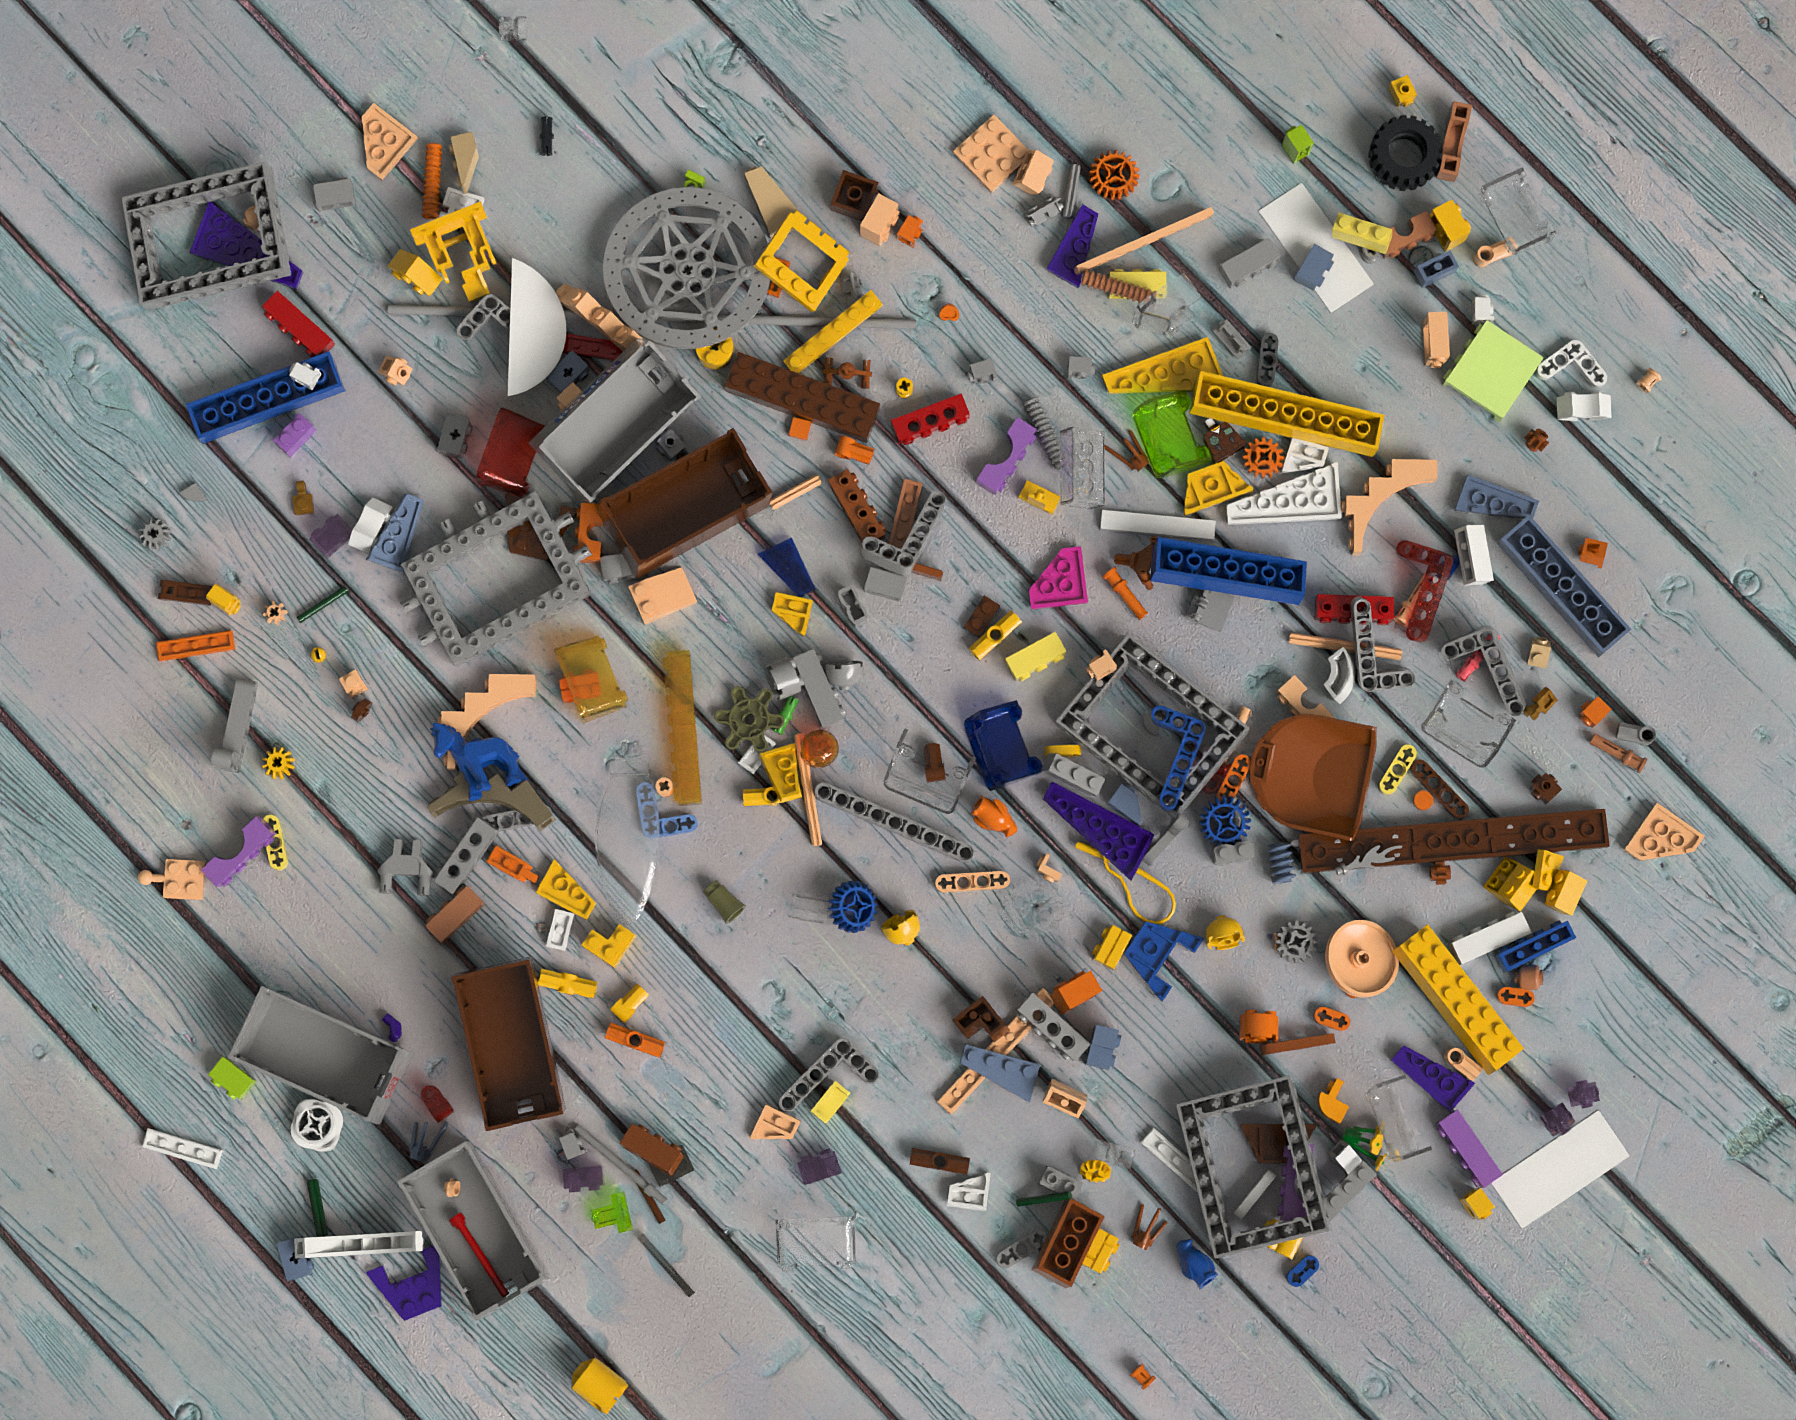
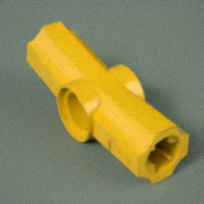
(758, 797)
(567, 983)

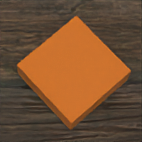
(800, 428)

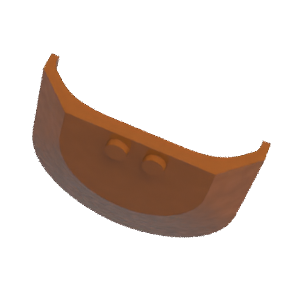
(1315, 773)

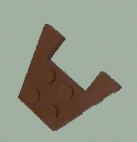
(523, 537)

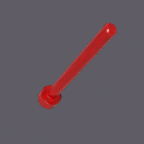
(459, 1222)

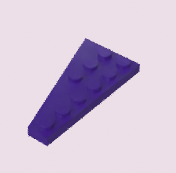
(229, 242)
(1110, 834)

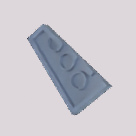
(1490, 499)
(1009, 1072)

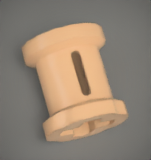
(1648, 380)
(663, 781)

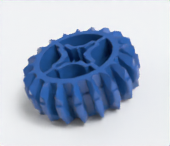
(1220, 828)
(856, 921)

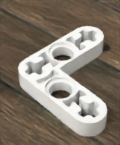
(1576, 358)

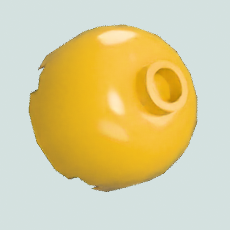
(901, 928)
(1224, 933)

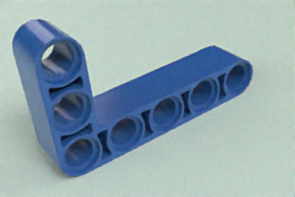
(1182, 754)

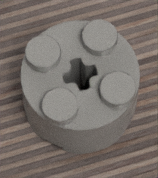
(783, 677)

